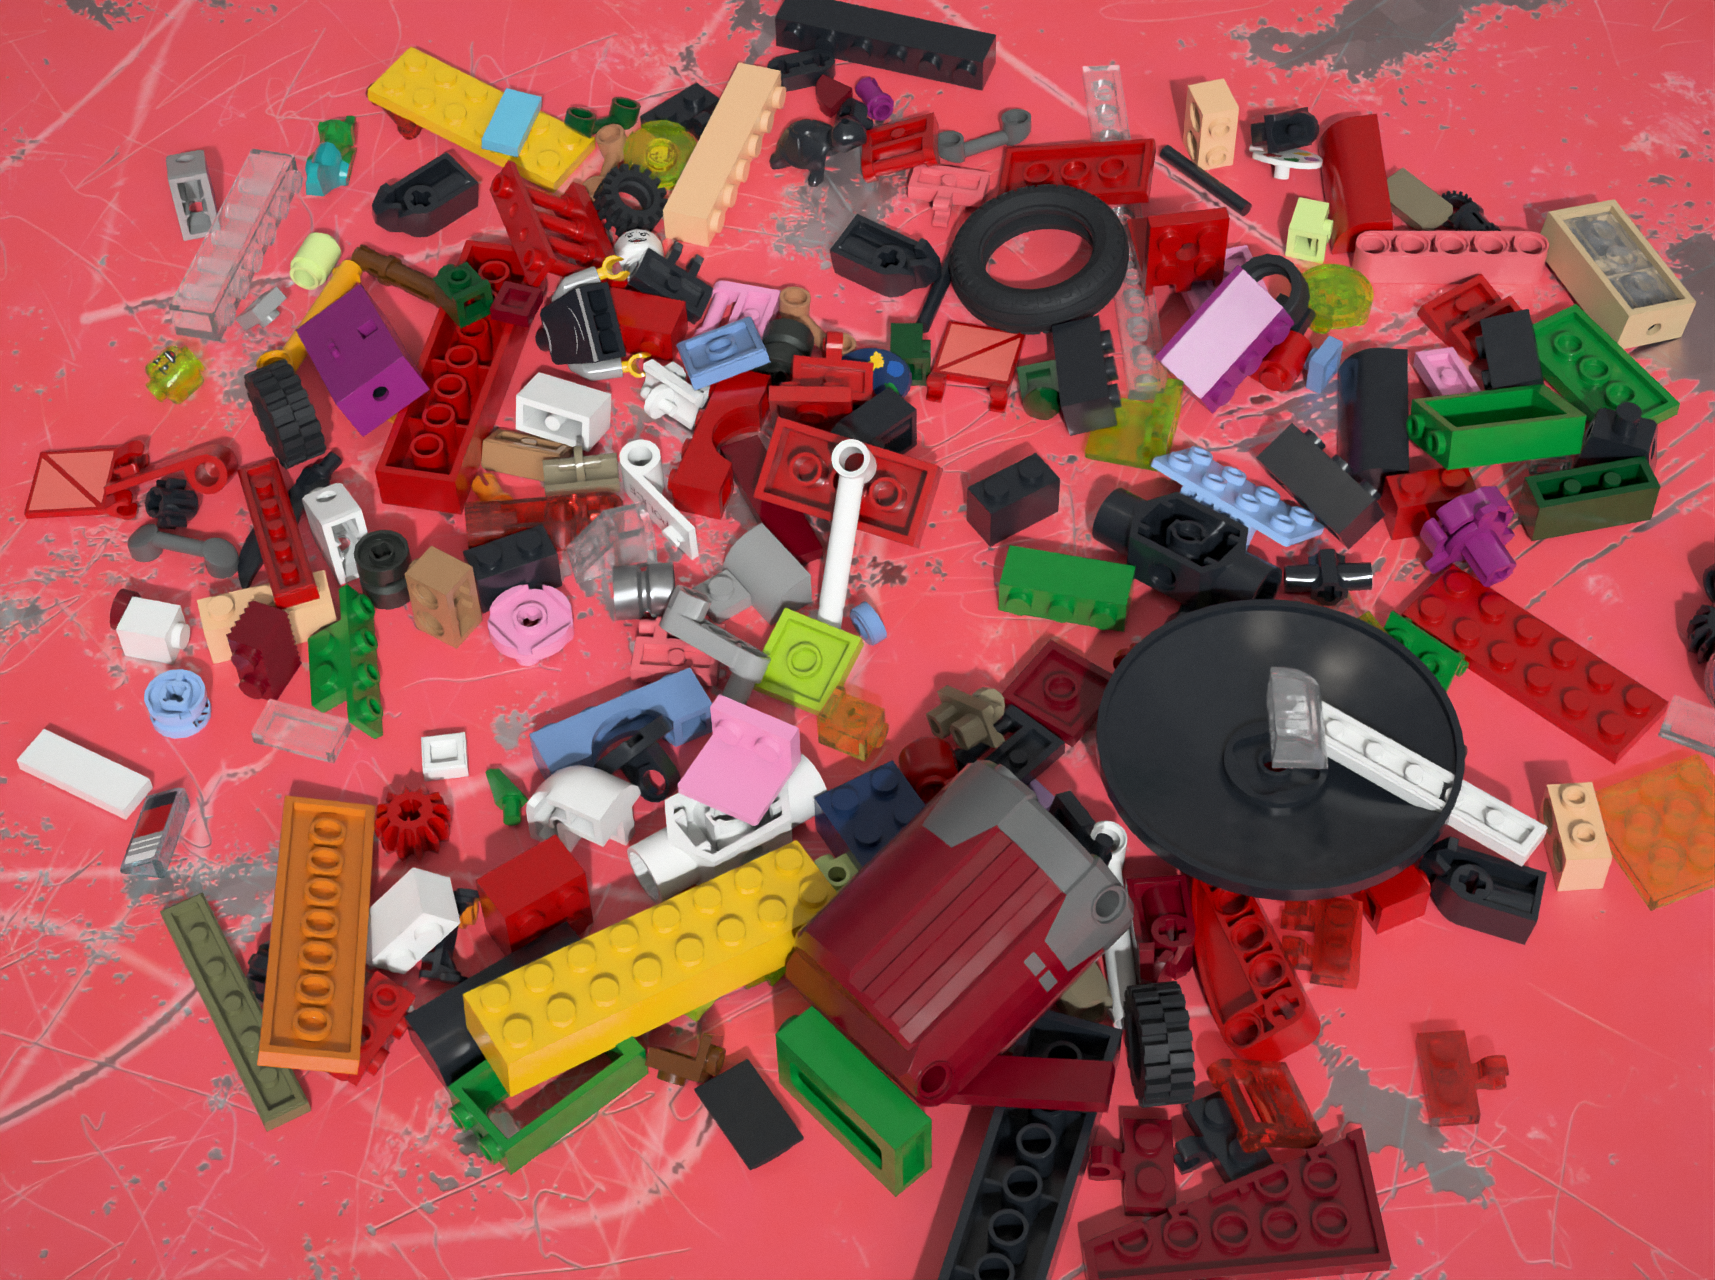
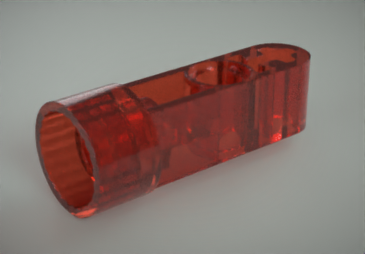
(561, 516)

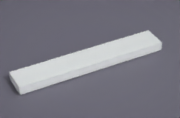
(1422, 783)

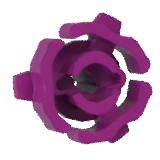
(1475, 533)

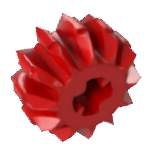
(412, 823)

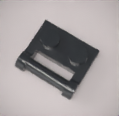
(1024, 753)

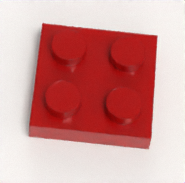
(810, 405)

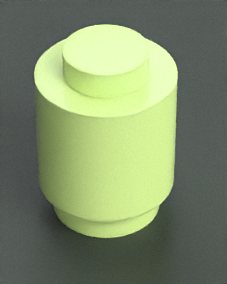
(314, 260)

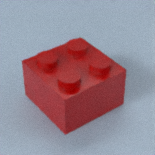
(534, 895)

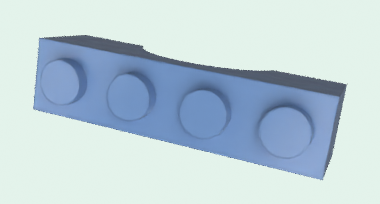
(588, 734)

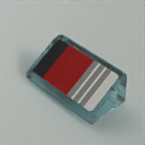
(156, 834)

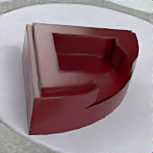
(831, 95)

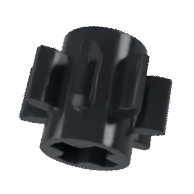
(171, 503)

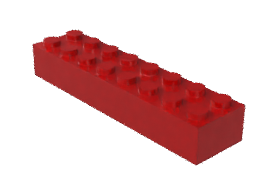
(441, 434)

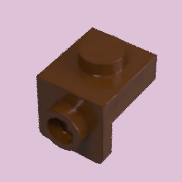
(677, 1066)

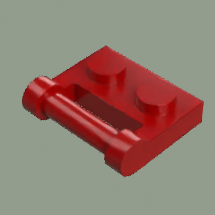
(900, 147)

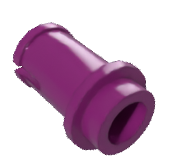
(878, 103)

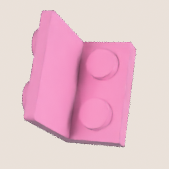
(742, 761)

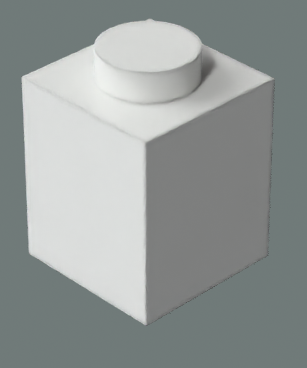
(153, 630)

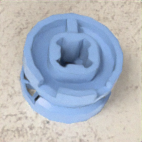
(176, 702)

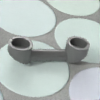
(1015, 129)
(219, 554)

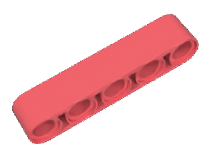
(1450, 256)

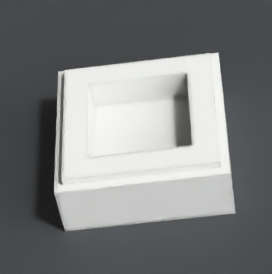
(444, 756)

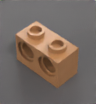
(443, 596)

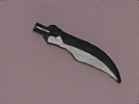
(310, 478)

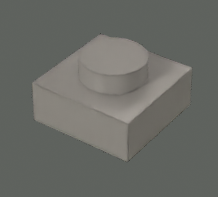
(262, 310)
(726, 595)

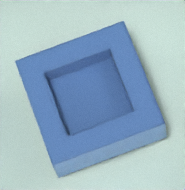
(1323, 364)

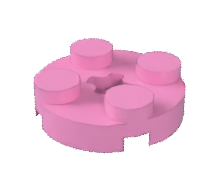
(532, 642)

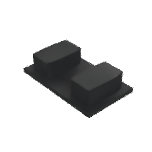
(749, 1114)

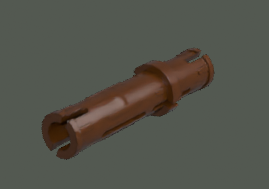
(392, 272)

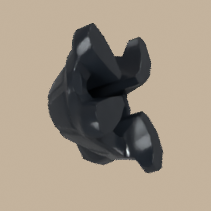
(809, 142)

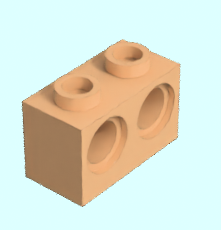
(1210, 124)
(1575, 836)

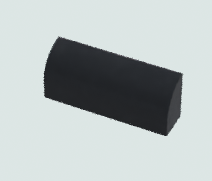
(1374, 414)
(440, 1025)

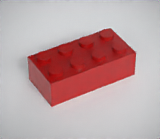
(802, 478)

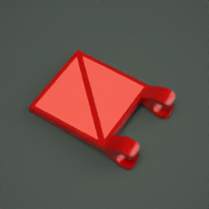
(977, 358)
(74, 480)

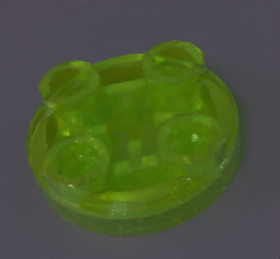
(1338, 297)

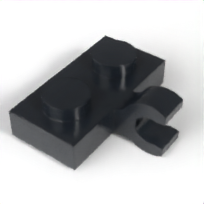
(688, 108)
(1215, 1141)

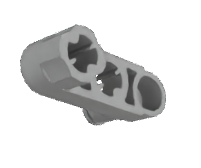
(686, 621)

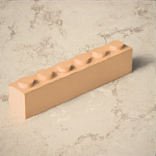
(723, 155)

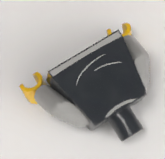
(584, 328)

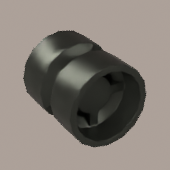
(782, 341)
(381, 565)

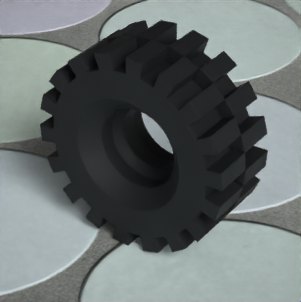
(285, 413)
(1159, 1044)

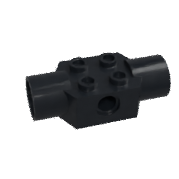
(1184, 549)

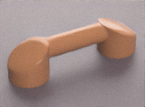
(611, 144)
(795, 305)

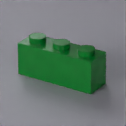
(1066, 588)

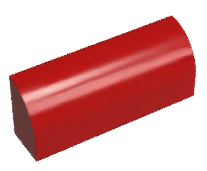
(1354, 180)

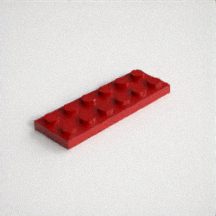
(1537, 664)

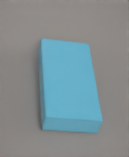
(511, 122)

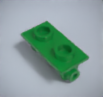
(1435, 655)

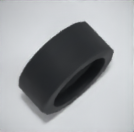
(1270, 264)

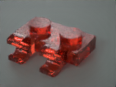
(1335, 940)

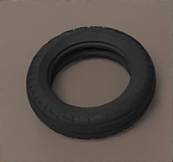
(1031, 210)

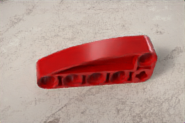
(1240, 976)

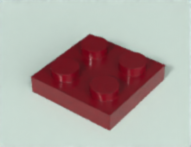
(1059, 691)

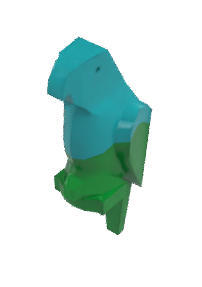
(333, 158)

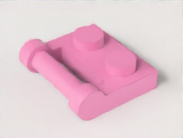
(750, 300)

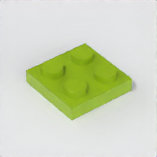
(807, 661)

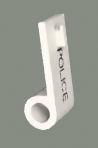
(645, 482)

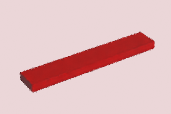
(278, 535)

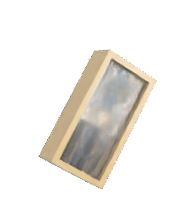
(1616, 274)

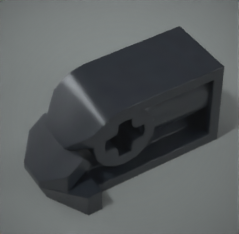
(426, 198)
(884, 259)
(882, 422)
(1484, 890)

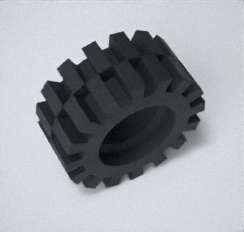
(637, 185)

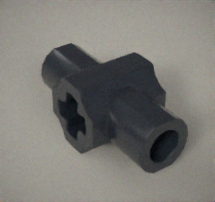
(1327, 577)

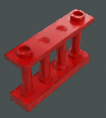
(573, 218)

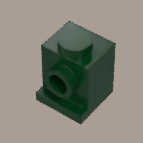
(457, 285)
(909, 345)

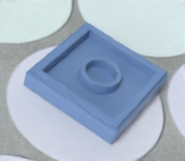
(722, 353)

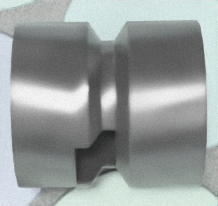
(642, 590)

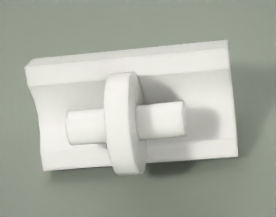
(670, 394)

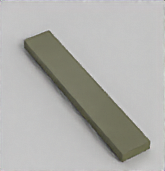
(232, 1009)

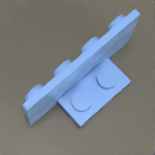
(1237, 498)

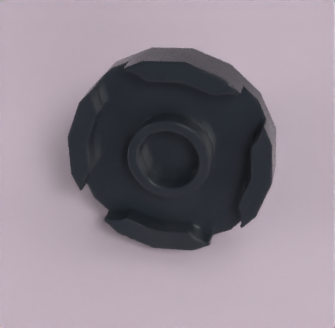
(640, 756)

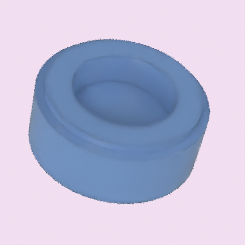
(868, 623)

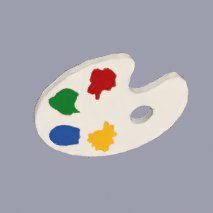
(1287, 159)

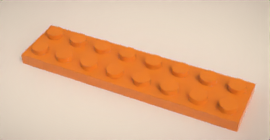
(318, 937)

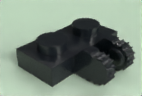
(665, 279)

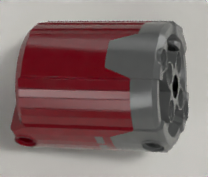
(959, 933)

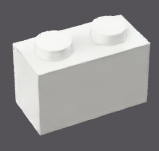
(563, 411)
(410, 920)

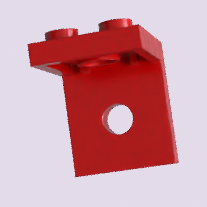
(1179, 248)

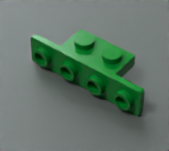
(346, 664)

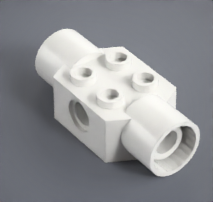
(708, 843)

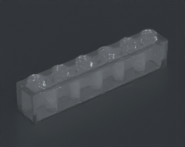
(235, 245)

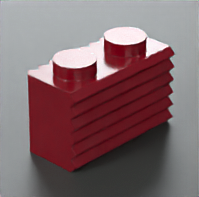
(263, 651)

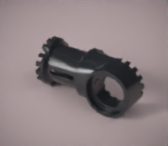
(1469, 216)

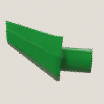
(506, 796)

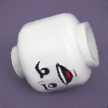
(632, 246)

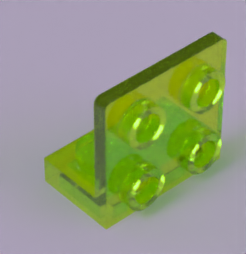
(1142, 430)

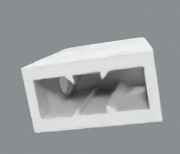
(332, 516)

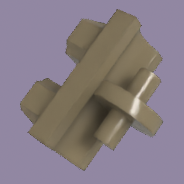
(581, 474)
(968, 716)

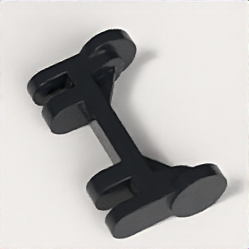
(442, 959)

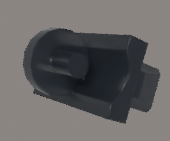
(1285, 130)

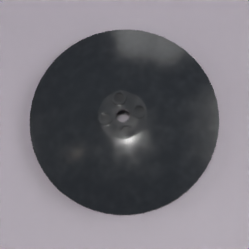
(1191, 737)

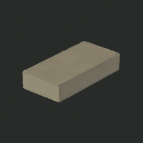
(1417, 202)

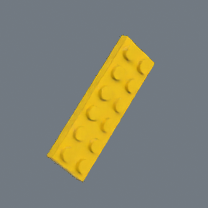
(461, 110)

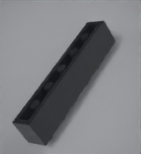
(888, 41)

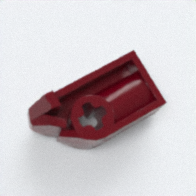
(1161, 928)

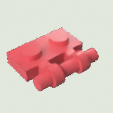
(664, 655)

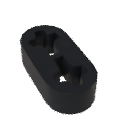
(803, 69)

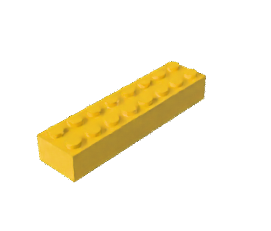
(645, 969)

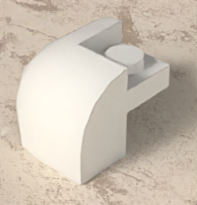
(582, 804)

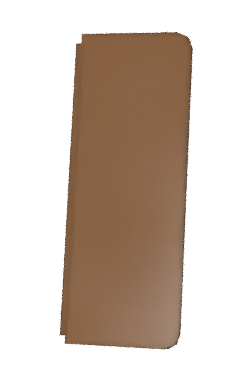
(520, 453)

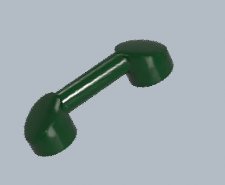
(584, 122)

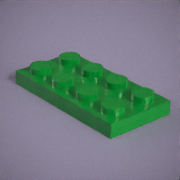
(1595, 369)

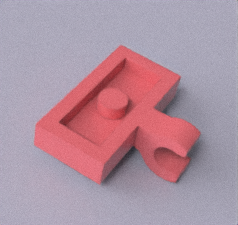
(948, 187)

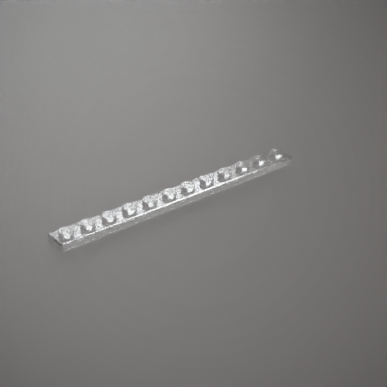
(1135, 312)

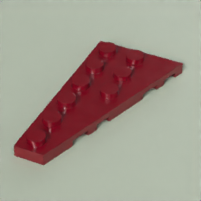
(1269, 1225)

